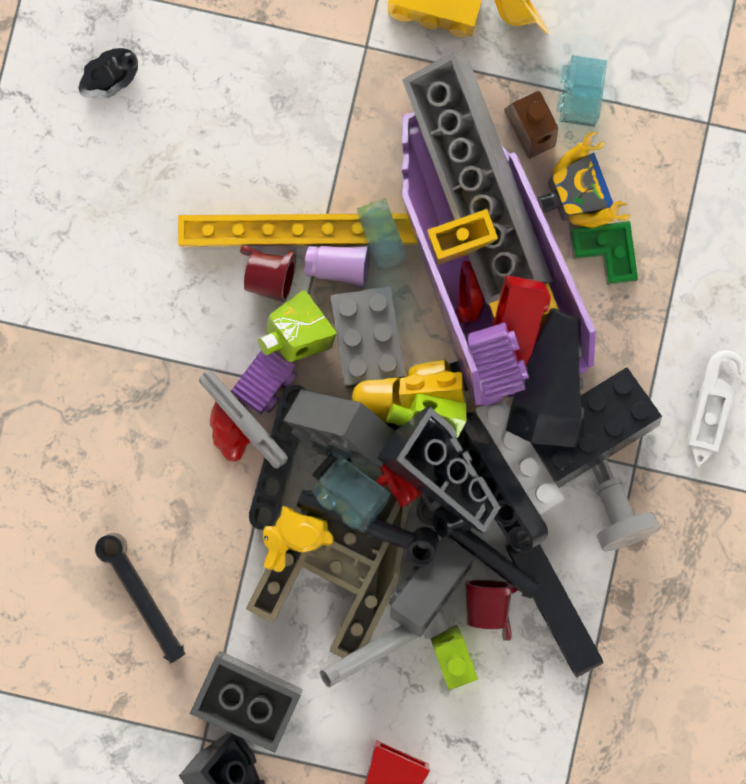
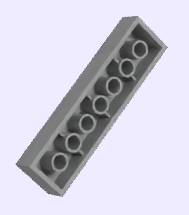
(475, 170)

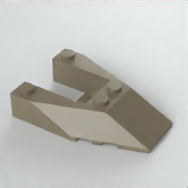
(352, 562)

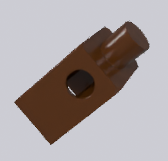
(531, 122)

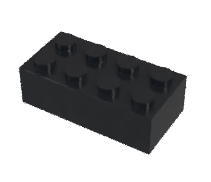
(614, 418)

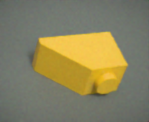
(461, 236)

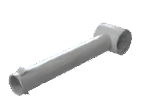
(378, 649)

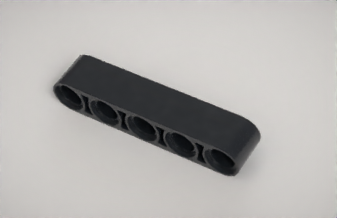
(282, 474)
(517, 513)
(558, 611)

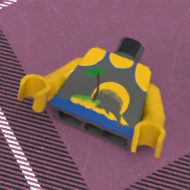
(580, 189)

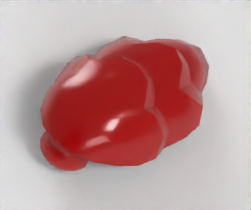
(469, 295)
(227, 435)

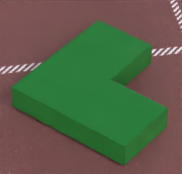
(613, 243)

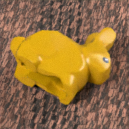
(296, 533)

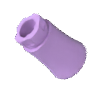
(338, 264)

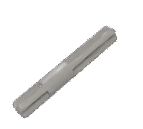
(243, 419)

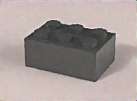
(338, 427)
(246, 701)

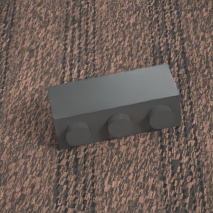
(430, 587)

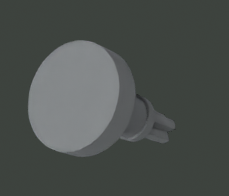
(625, 526)

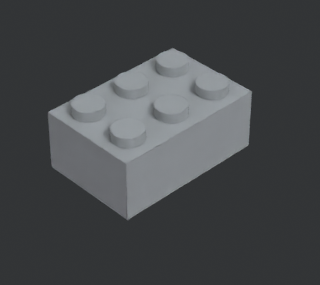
(367, 335)

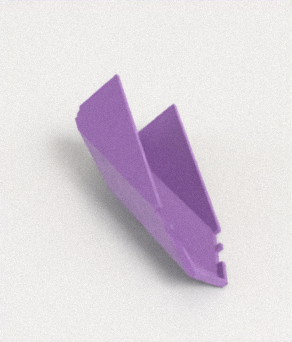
(429, 208)

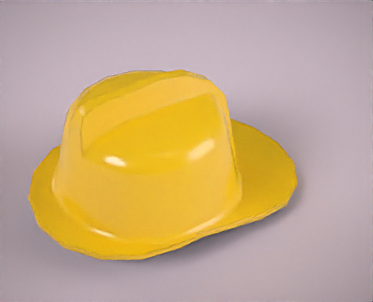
(519, 13)

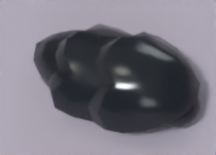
(108, 73)

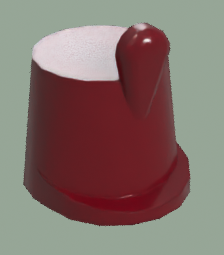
(269, 274)
(489, 605)

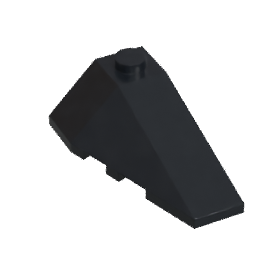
(551, 403)
(434, 462)
(223, 762)

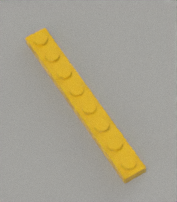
(280, 230)

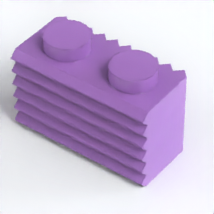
(497, 361)
(264, 380)

